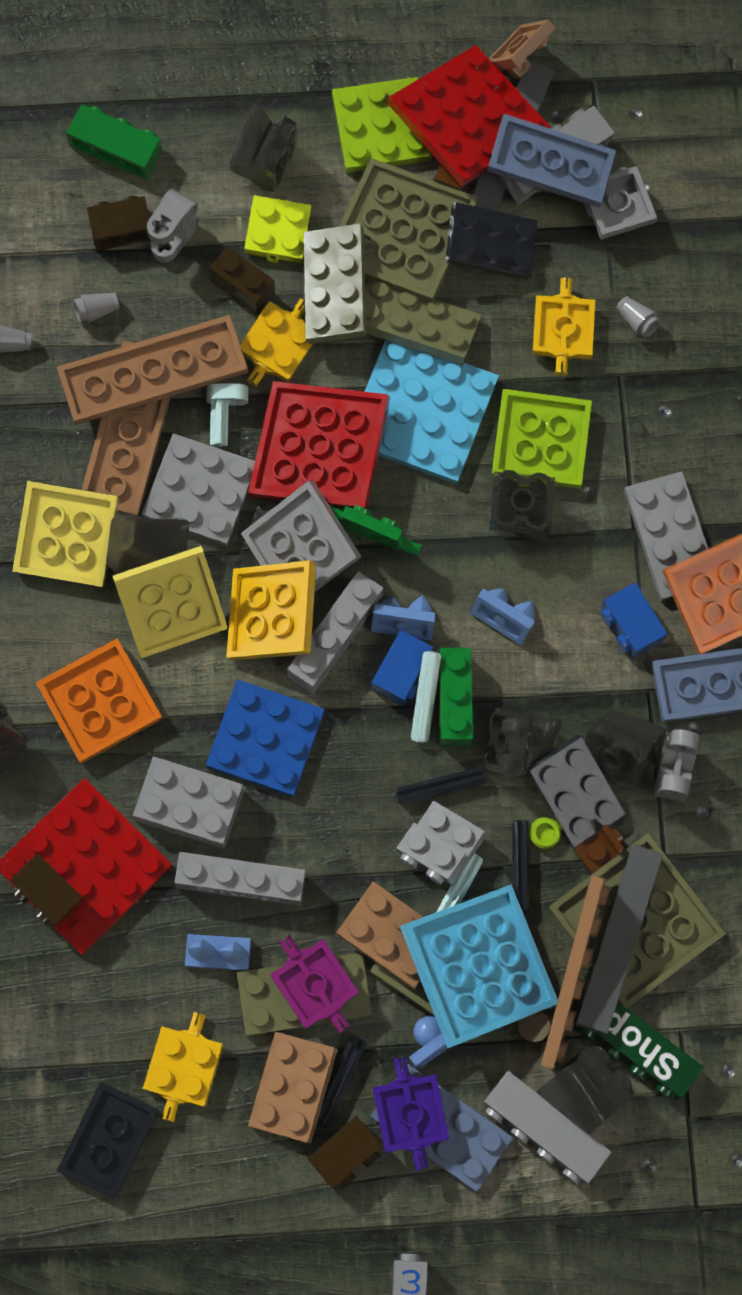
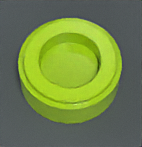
(544, 833)

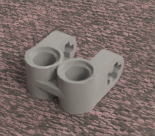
(177, 224)
(676, 765)

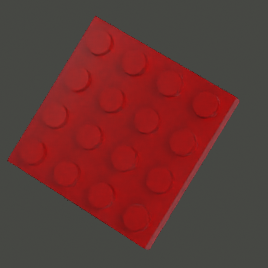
(460, 112)
(319, 438)
(95, 855)

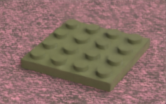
(404, 227)
(672, 928)

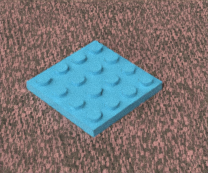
(430, 410)
(479, 965)

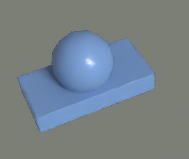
(430, 1037)

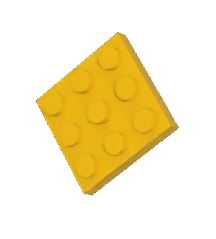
(271, 610)

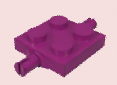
(314, 984)

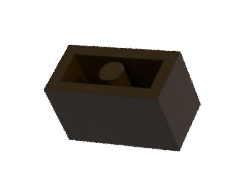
(119, 222)
(242, 280)
(47, 891)
(345, 1153)

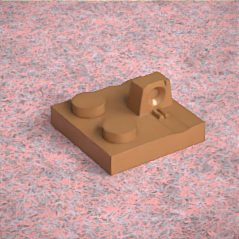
(522, 43)

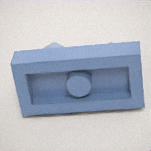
(496, 612)
(415, 620)
(217, 952)

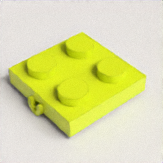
(277, 229)

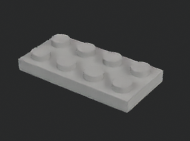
(665, 525)

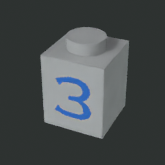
(409, 1275)

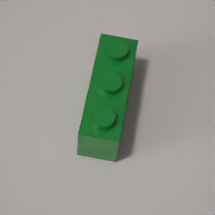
(114, 141)
(455, 697)

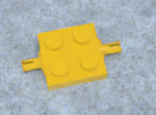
(563, 327)
(276, 342)
(183, 1066)

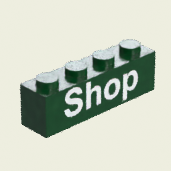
(647, 1053)

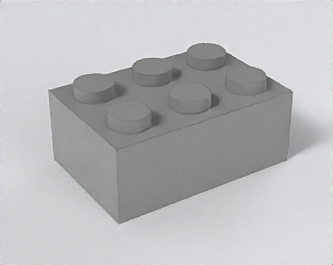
(188, 802)

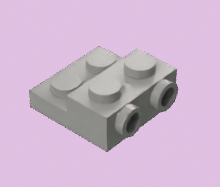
(623, 204)
(441, 844)

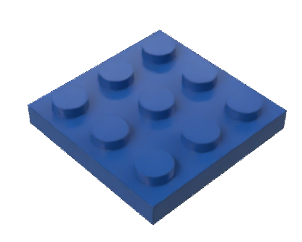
(265, 738)

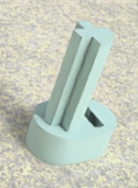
(220, 397)

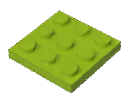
(373, 129)
(542, 436)

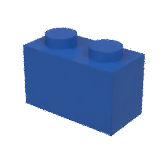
(632, 620)
(401, 669)

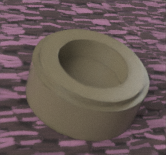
(534, 1027)

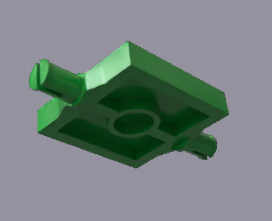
(381, 531)

